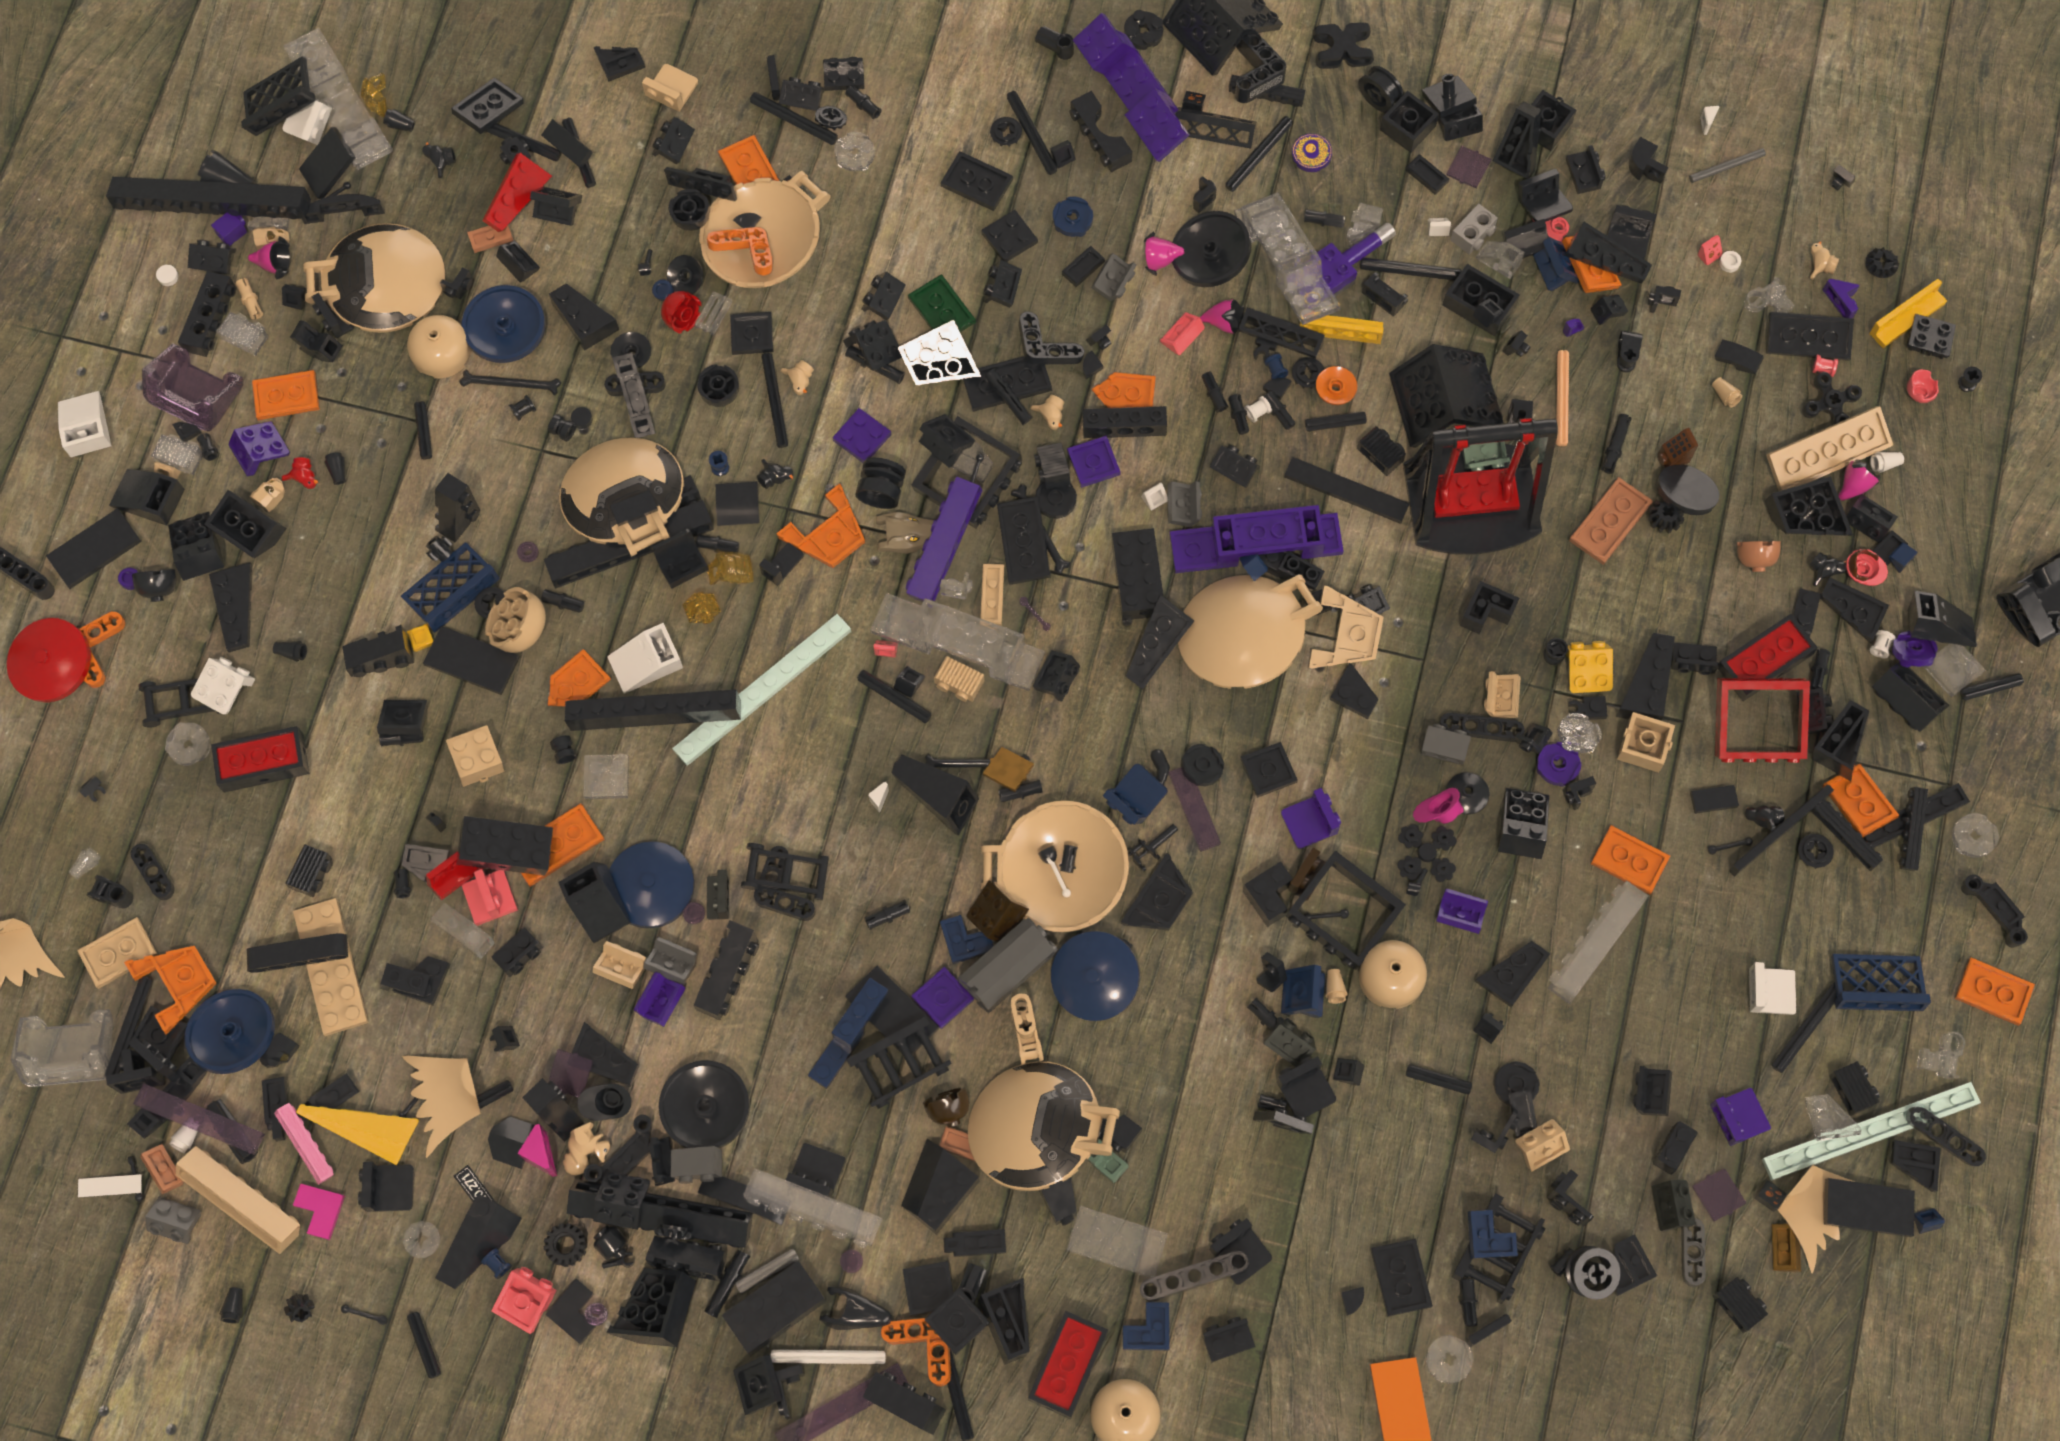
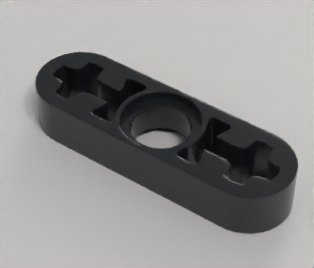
(649, 376)
(151, 881)

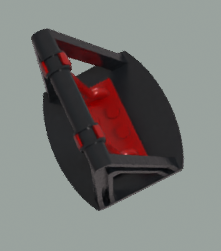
(1484, 508)

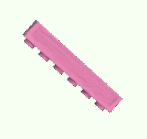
(303, 1143)

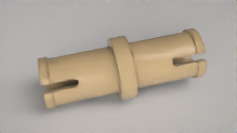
(249, 298)

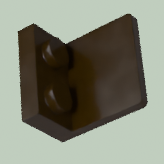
(995, 912)

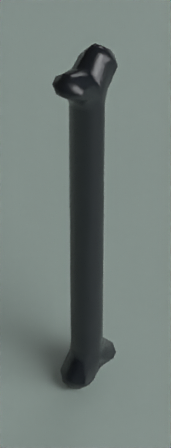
(546, 385)
(1060, 564)
(959, 763)

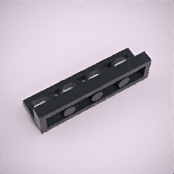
(1220, 121)
(1292, 331)

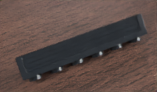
(1281, 94)
(1913, 829)
(1847, 835)

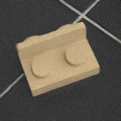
(1543, 1144)

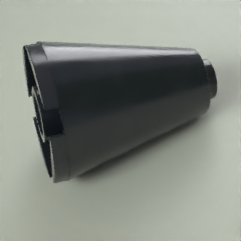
(220, 169)

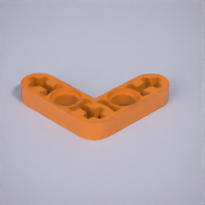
(752, 243)
(112, 630)
(932, 1341)

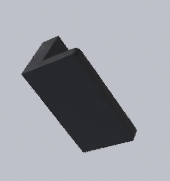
(1528, 237)

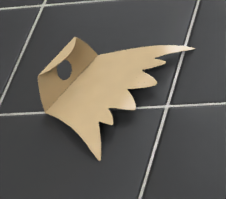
(21, 952)
(447, 1093)
(1805, 1212)

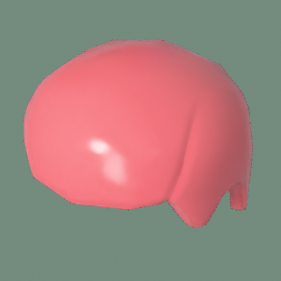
(1922, 386)

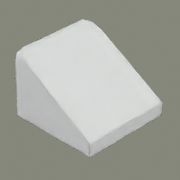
(1707, 118)
(878, 796)

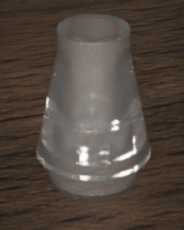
(85, 862)

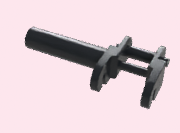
(1152, 846)

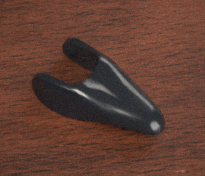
(859, 1312)

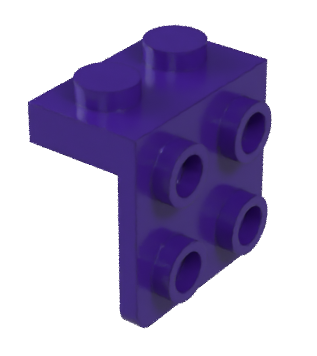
(1311, 820)

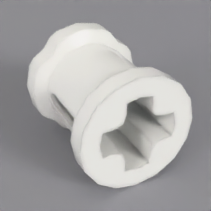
(1258, 409)
(1882, 644)

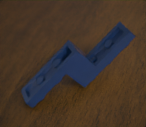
(848, 1033)

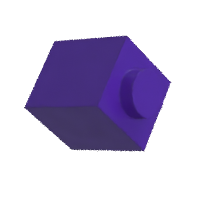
(229, 228)

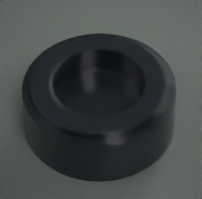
(582, 417)

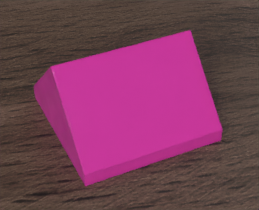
(538, 1152)

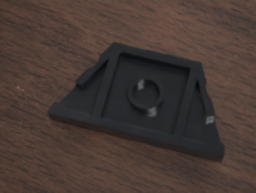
(1160, 899)

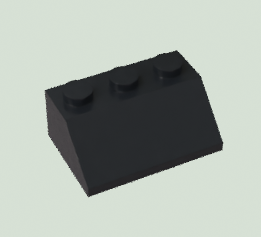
(244, 525)
(1910, 696)

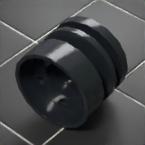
(880, 483)

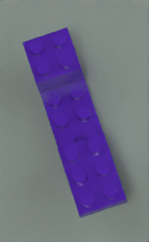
(1148, 103)
(1256, 534)

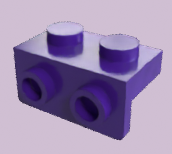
(1462, 911)
(659, 999)

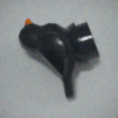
(439, 156)
(773, 474)
(1826, 567)
(1765, 816)

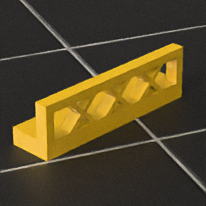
(1902, 318)
(1347, 329)

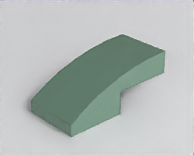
(1109, 1166)

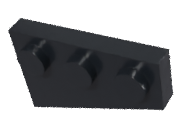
(1855, 607)
(1514, 974)
(606, 1058)

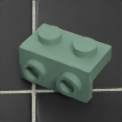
(1481, 455)

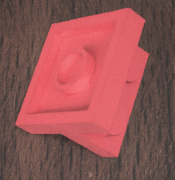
(489, 896)

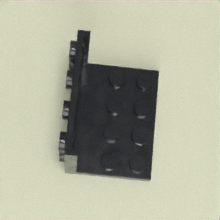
(1216, 27)
(1444, 389)

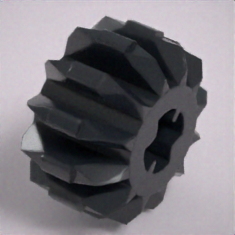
(1658, 516)

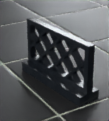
(282, 105)

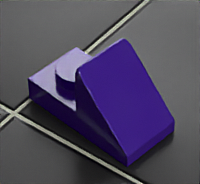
(1839, 294)

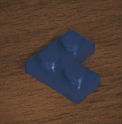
(959, 944)
(1484, 1241)
(1153, 1335)

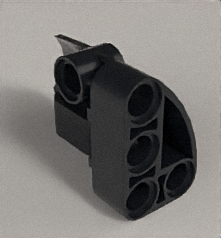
(2035, 603)

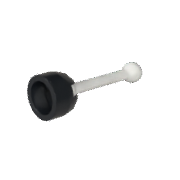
(1049, 856)

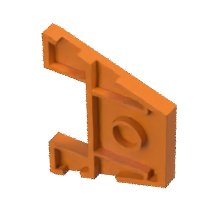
(832, 539)
(184, 977)

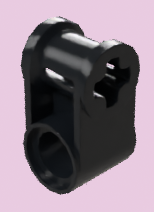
(1629, 350)
(107, 892)

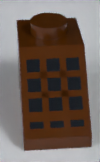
(1678, 449)

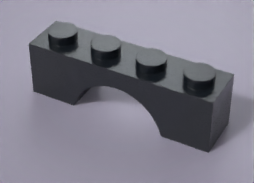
(1112, 150)
(1124, 1133)

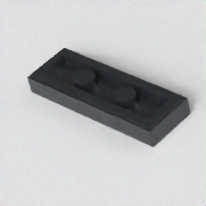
(567, 143)

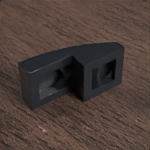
(1740, 356)

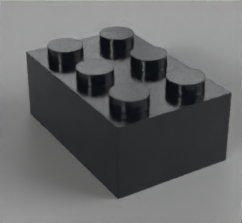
(1474, 288)

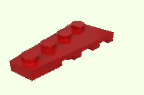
(515, 191)

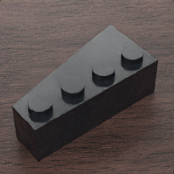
(727, 971)

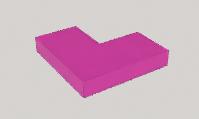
(325, 1206)

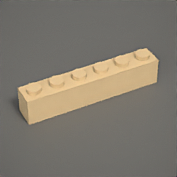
(238, 1199)

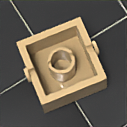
(1646, 742)
(475, 756)

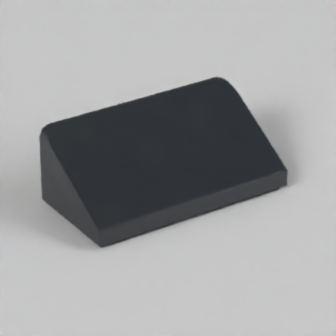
(517, 260)

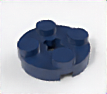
(1073, 227)

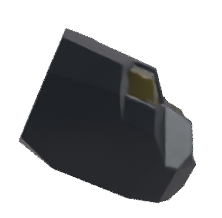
(279, 1051)

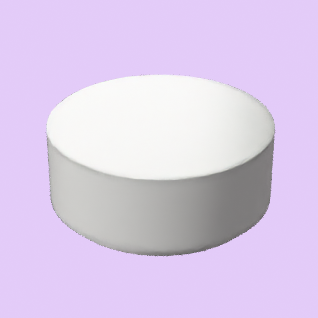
(1730, 261)
(167, 275)

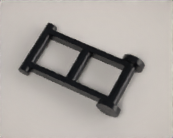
(153, 719)
(752, 883)

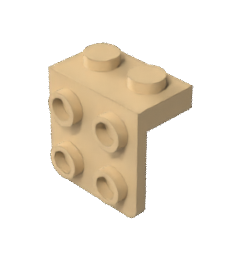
(670, 87)

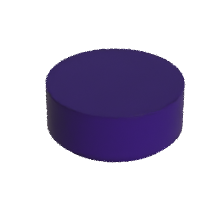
(125, 578)

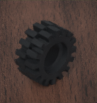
(553, 1238)

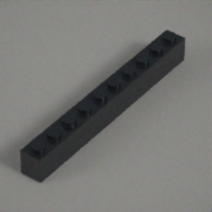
(208, 197)

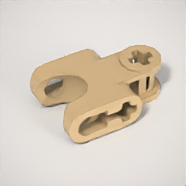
(1028, 1042)

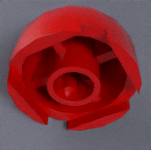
(680, 311)

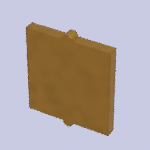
(1008, 769)

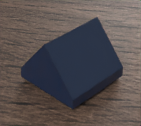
(1902, 556)
(1254, 566)
(1928, 1220)

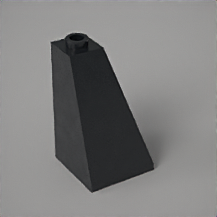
(941, 793)
(1060, 1201)

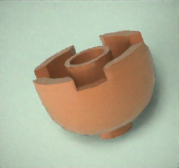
(1758, 554)

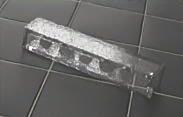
(1598, 942)
(812, 1207)

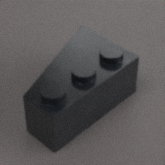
(583, 317)
(379, 653)
(1007, 1319)
(904, 1402)

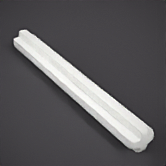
(828, 1356)

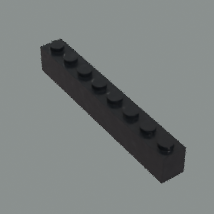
(594, 557)
(653, 710)
(704, 1220)

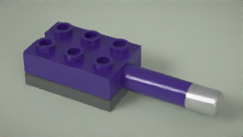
(1338, 266)

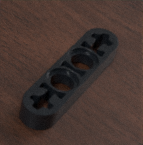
(1482, 722)
(1946, 1135)

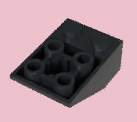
(148, 495)
(195, 547)
(1939, 620)
(1524, 823)
(595, 901)

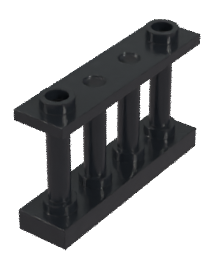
(880, 1051)
(1465, 1269)

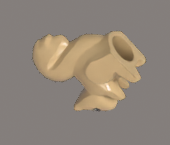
(581, 1144)

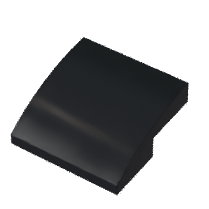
(737, 503)

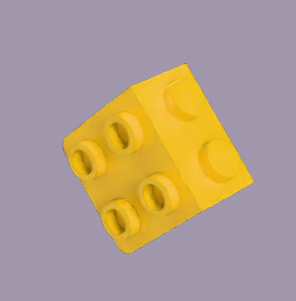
(1590, 667)

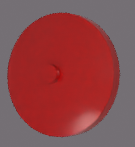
(48, 660)

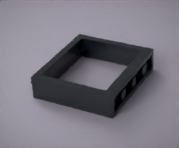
(991, 498)
(1367, 884)

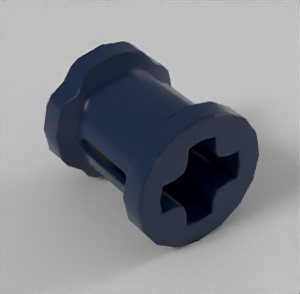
(1276, 366)
(716, 458)
(496, 1263)

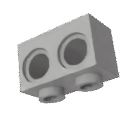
(1471, 227)

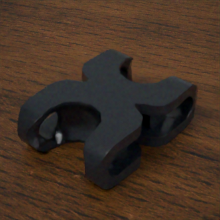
(1343, 45)

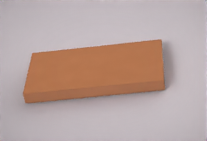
(1611, 521)

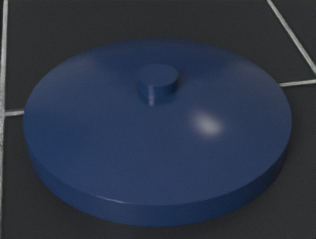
(503, 324)
(653, 883)
(1095, 976)
(229, 1031)

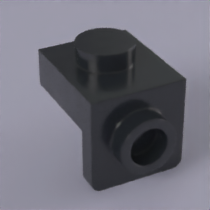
(461, 284)
(1664, 295)
(1608, 308)
(1534, 739)

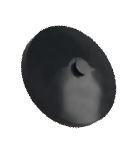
(1214, 249)
(704, 1105)

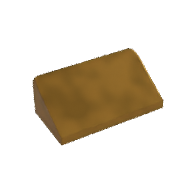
(1785, 1249)

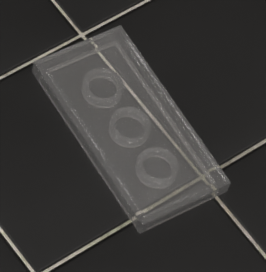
(1117, 1242)

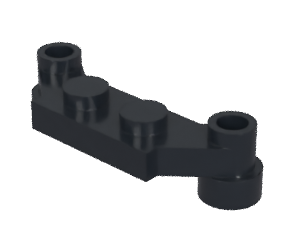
(1999, 906)
(628, 1156)

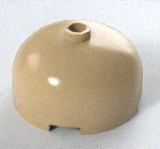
(439, 355)
(516, 621)
(1391, 987)
(1112, 1399)

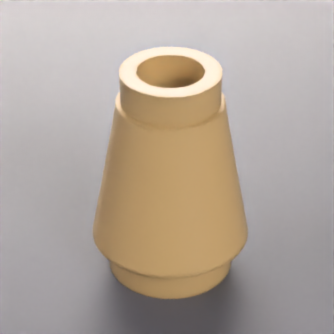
(1728, 393)
(1335, 987)

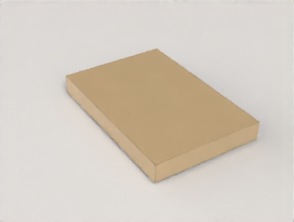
(107, 954)

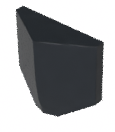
(507, 1139)

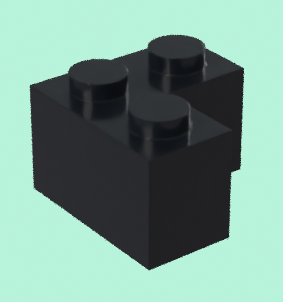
(1486, 603)
(1264, 892)

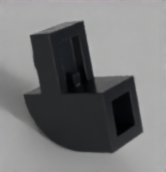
(1642, 162)
(316, 344)

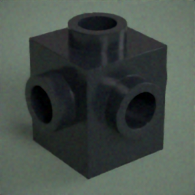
(513, 145)

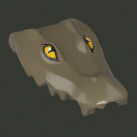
(904, 532)

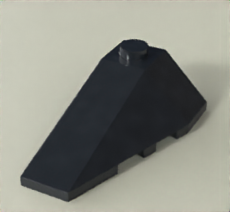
(482, 1230)

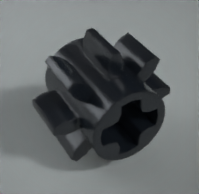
(439, 548)
(299, 1307)

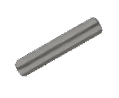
(767, 1271)

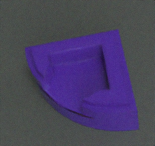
(1572, 327)

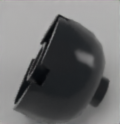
(689, 209)
(718, 385)
(154, 584)

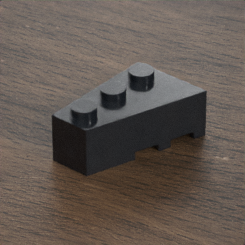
(1520, 141)
(455, 507)
(1842, 741)
(551, 1107)

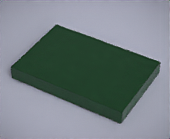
(940, 304)

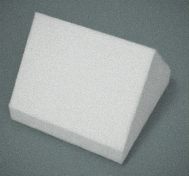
(1438, 226)
(1155, 496)

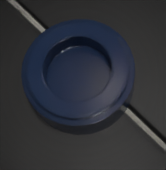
(662, 289)

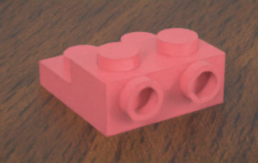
(524, 1299)

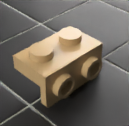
(1502, 695)
(620, 965)

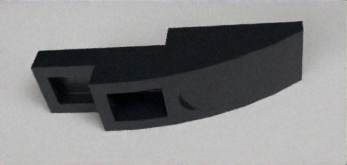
(1290, 565)

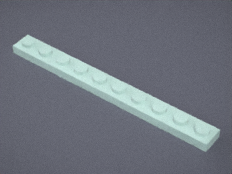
(765, 687)
(1872, 1131)

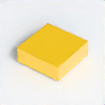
(420, 637)

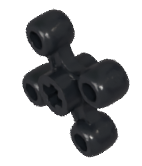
(1829, 393)

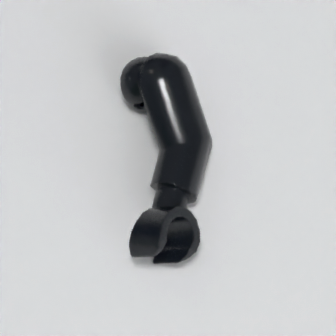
(1161, 765)

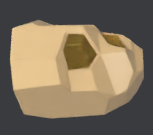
(269, 234)
(268, 494)

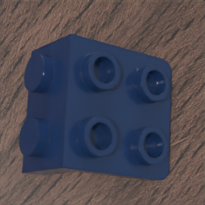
(1136, 795)

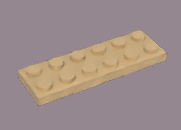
(1830, 449)
(336, 981)

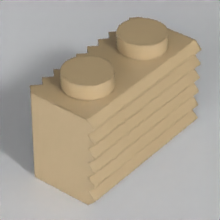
(959, 679)

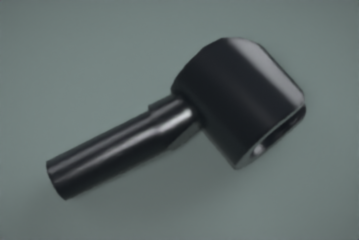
(645, 268)
(1414, 888)
(618, 1262)

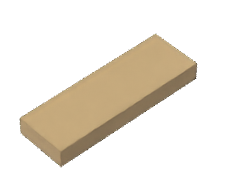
(992, 593)

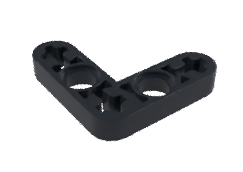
(1042, 350)
(767, 904)

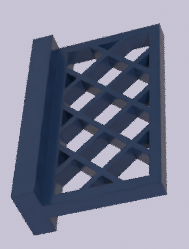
(459, 596)
(1879, 1000)

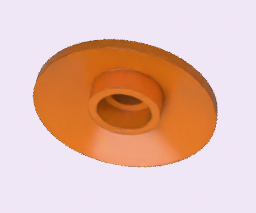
(1336, 377)

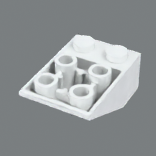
(83, 424)
(645, 659)

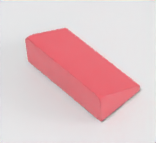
(1183, 333)

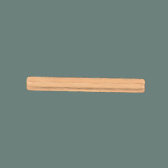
(1562, 397)

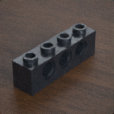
(197, 321)
(1125, 422)

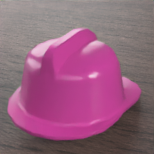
(1441, 807)

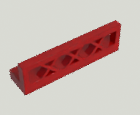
(449, 876)

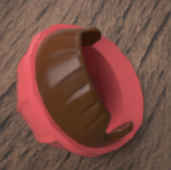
(1866, 567)

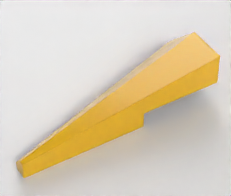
(376, 1133)

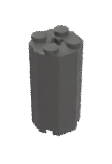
(1008, 964)

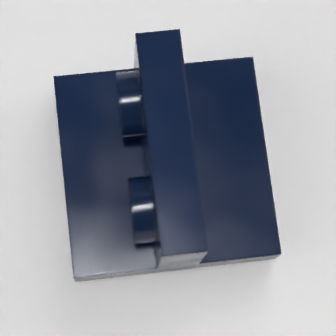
(1554, 265)
(1304, 991)

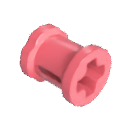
(1825, 365)

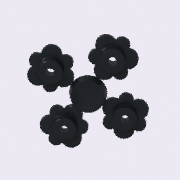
(1427, 853)

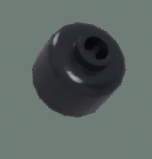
(610, 1242)

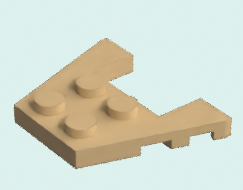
(1356, 633)

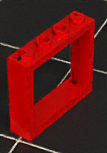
(1726, 684)

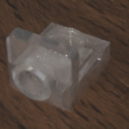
(956, 589)

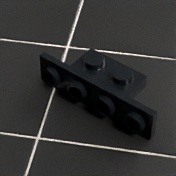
(702, 180)

